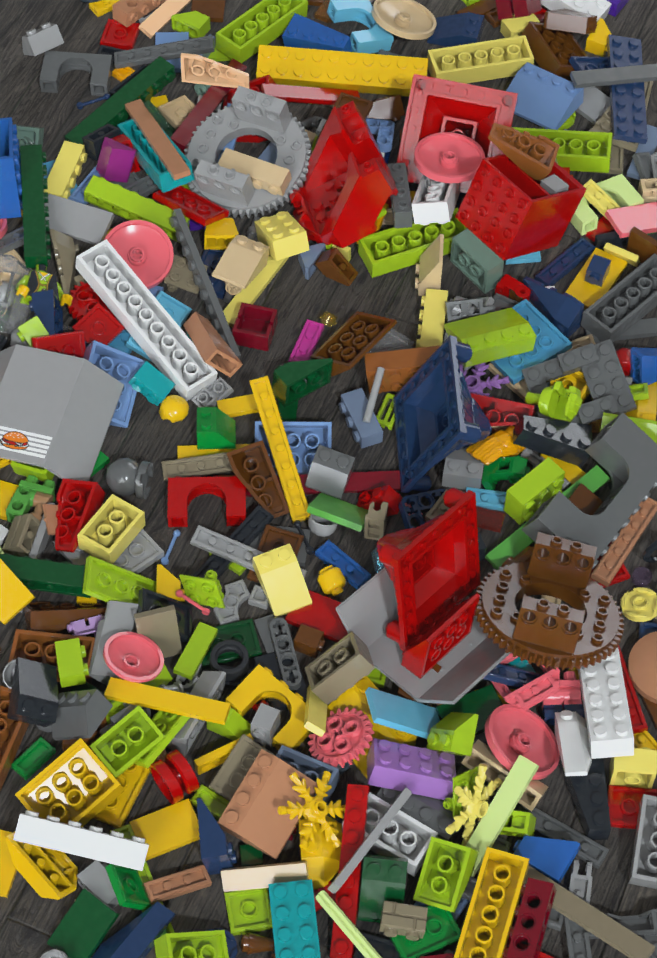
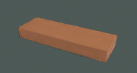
(177, 884)

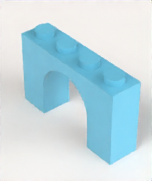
(360, 10)

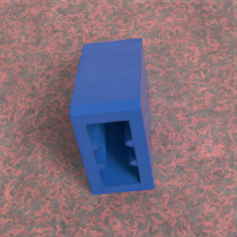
(643, 365)
(548, 855)

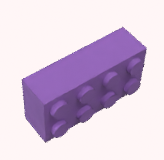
(418, 769)

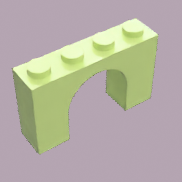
(618, 189)

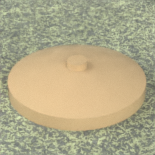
(404, 18)

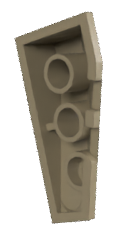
(65, 259)

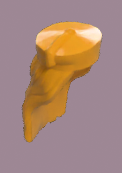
(495, 446)

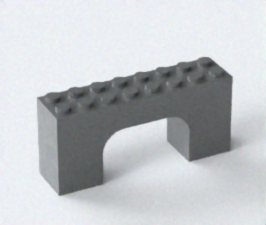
(632, 465)

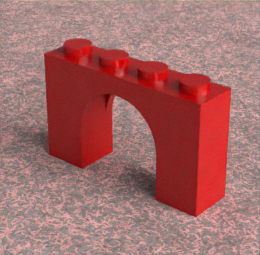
(184, 489)

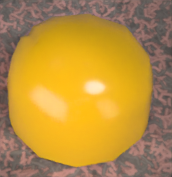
(174, 408)

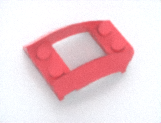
(532, 692)

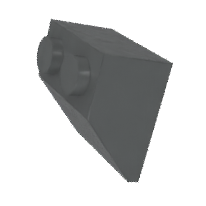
(330, 472)

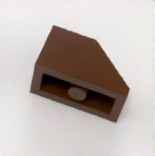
(336, 267)

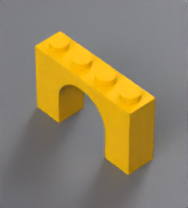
(262, 685)

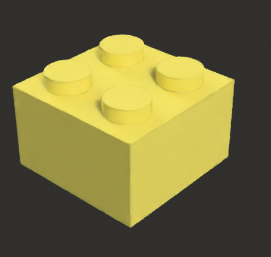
(634, 770)

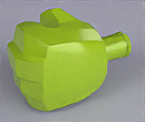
(557, 401)

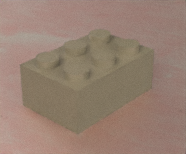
(339, 668)

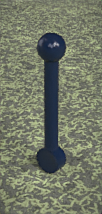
(80, 105)

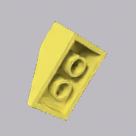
(282, 580)

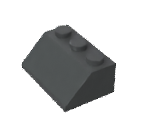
(79, 714)

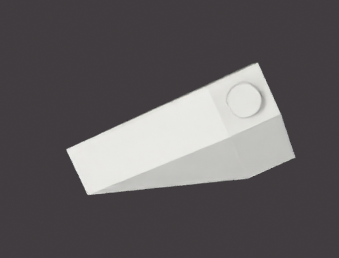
(573, 743)

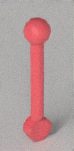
(179, 593)

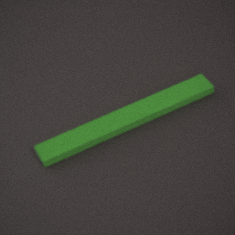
(519, 540)

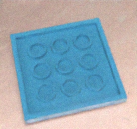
(547, 346)

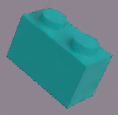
(151, 383)

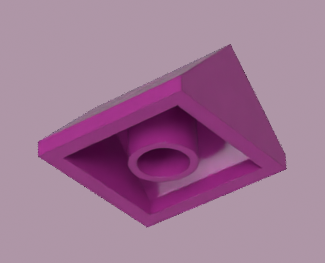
(115, 161)

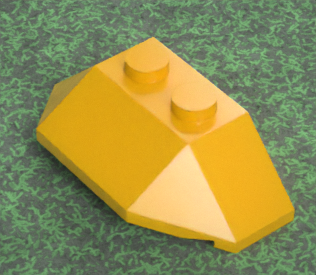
(321, 855)
(45, 869)

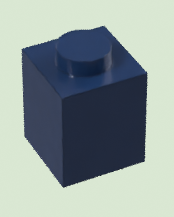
(597, 270)

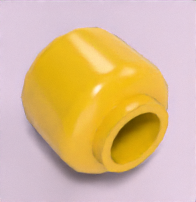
(331, 580)

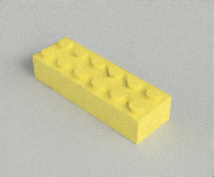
(480, 60)

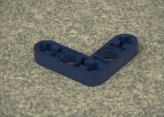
(417, 507)

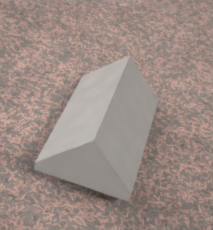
(118, 618)

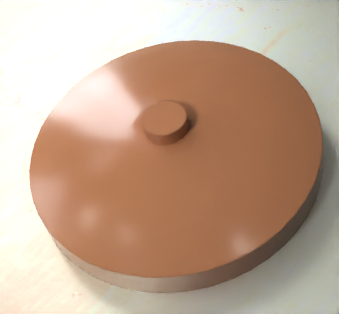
(643, 666)

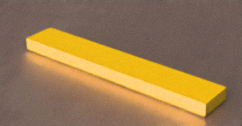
(167, 700)

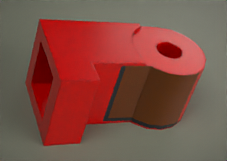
(512, 289)

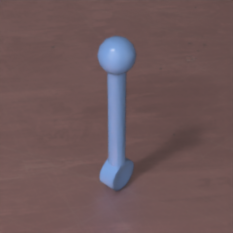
(164, 560)

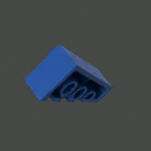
(313, 35)

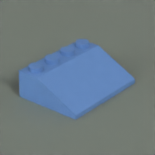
(544, 97)
(121, 367)
(303, 441)

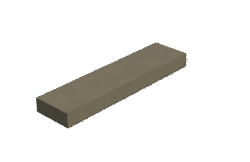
(196, 466)

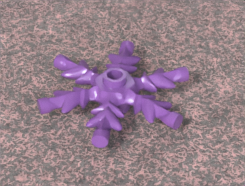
(476, 385)

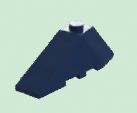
(138, 936)

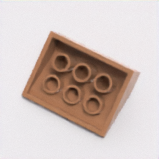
(254, 807)

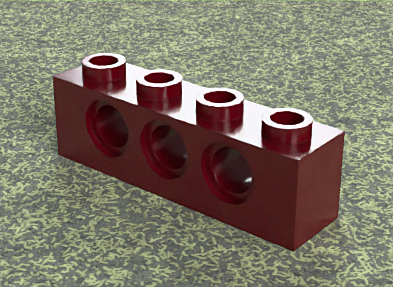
(532, 891)

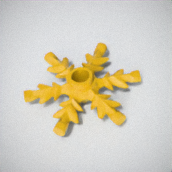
(314, 809)

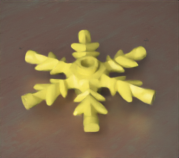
(473, 804)

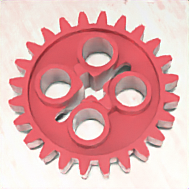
(344, 738)

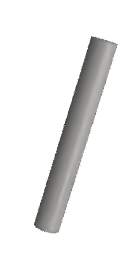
(373, 395)

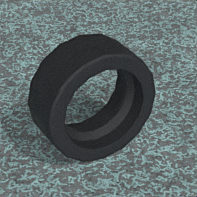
(230, 646)

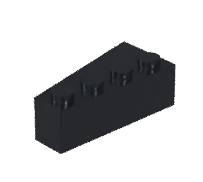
(554, 438)
(591, 800)

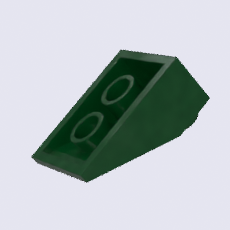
(300, 378)
(381, 880)

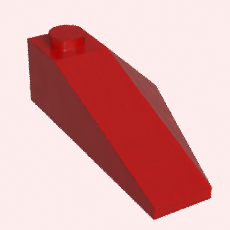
(76, 506)

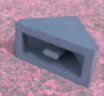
(308, 259)

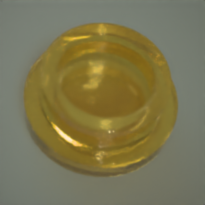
(328, 319)

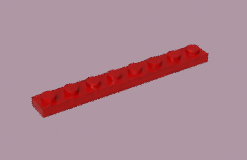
(352, 837)

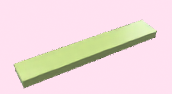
(501, 807)

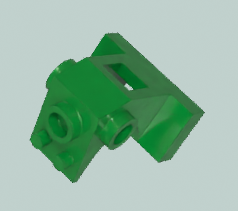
(493, 474)

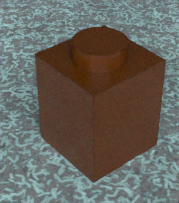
(309, 641)

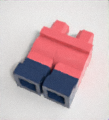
(565, 699)

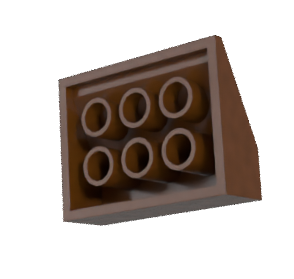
(552, 48)
(353, 340)

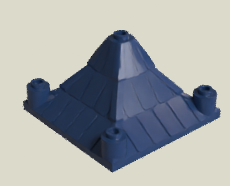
(436, 415)

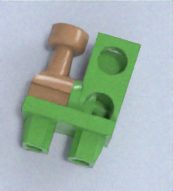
(30, 494)

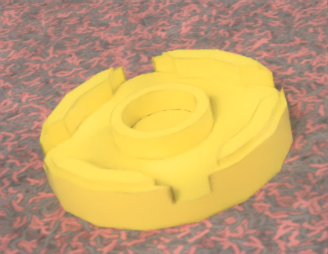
(639, 604)

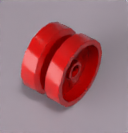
(174, 776)

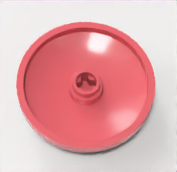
(448, 157)
(144, 249)
(521, 732)

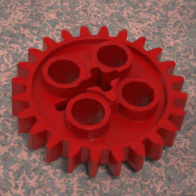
(84, 300)

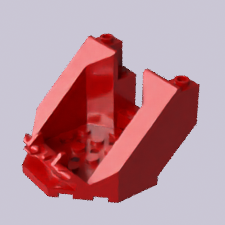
(345, 161)

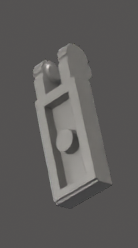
(581, 884)

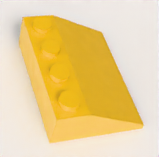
(356, 698)
(71, 787)

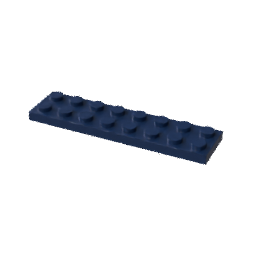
(628, 99)

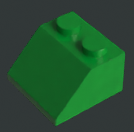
(215, 429)

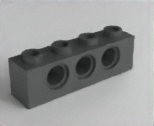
(401, 203)

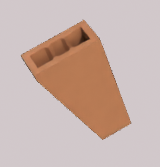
(211, 345)

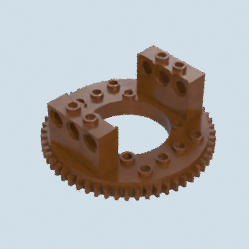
(545, 630)

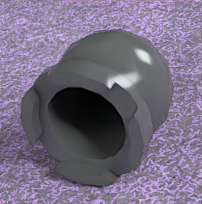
(129, 477)

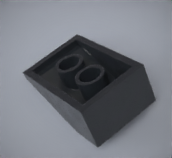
(34, 693)

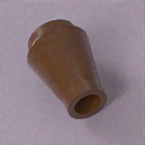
(255, 943)

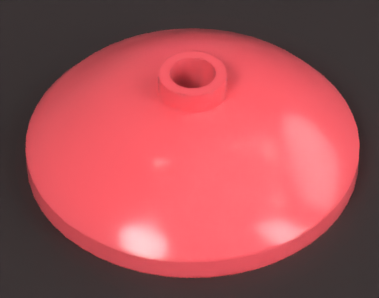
(133, 657)

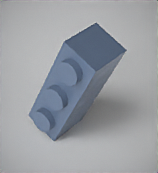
(354, 405)

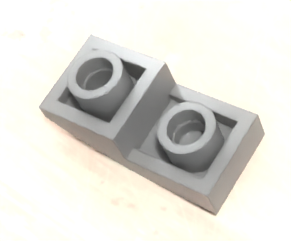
(217, 391)

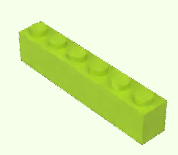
(129, 204)

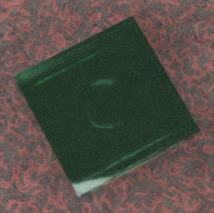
(159, 118)

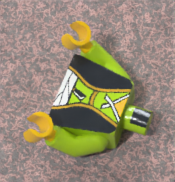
(40, 281)

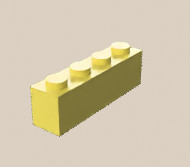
(66, 169)
(432, 318)

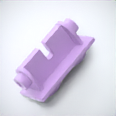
(79, 627)

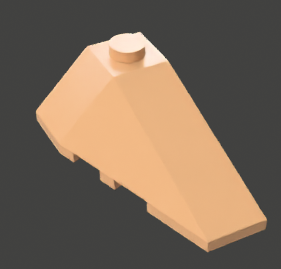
(209, 72)

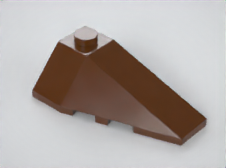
(52, 618)

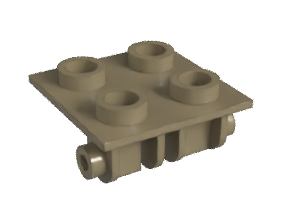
(181, 276)

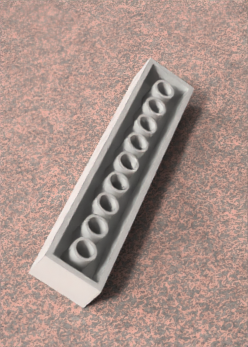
(145, 319)

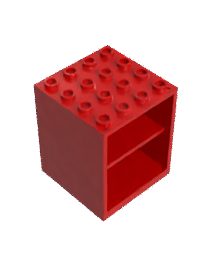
(514, 211)

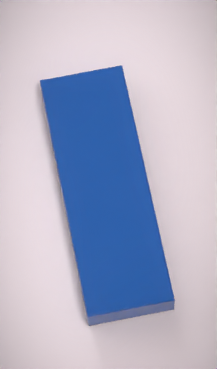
(352, 571)

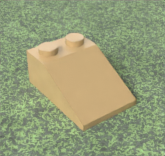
(242, 261)
(430, 267)

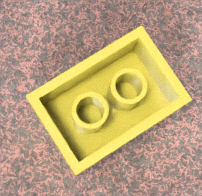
(282, 235)
(111, 529)

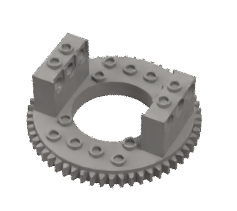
(248, 115)

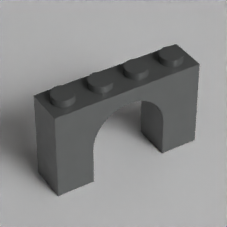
(58, 63)

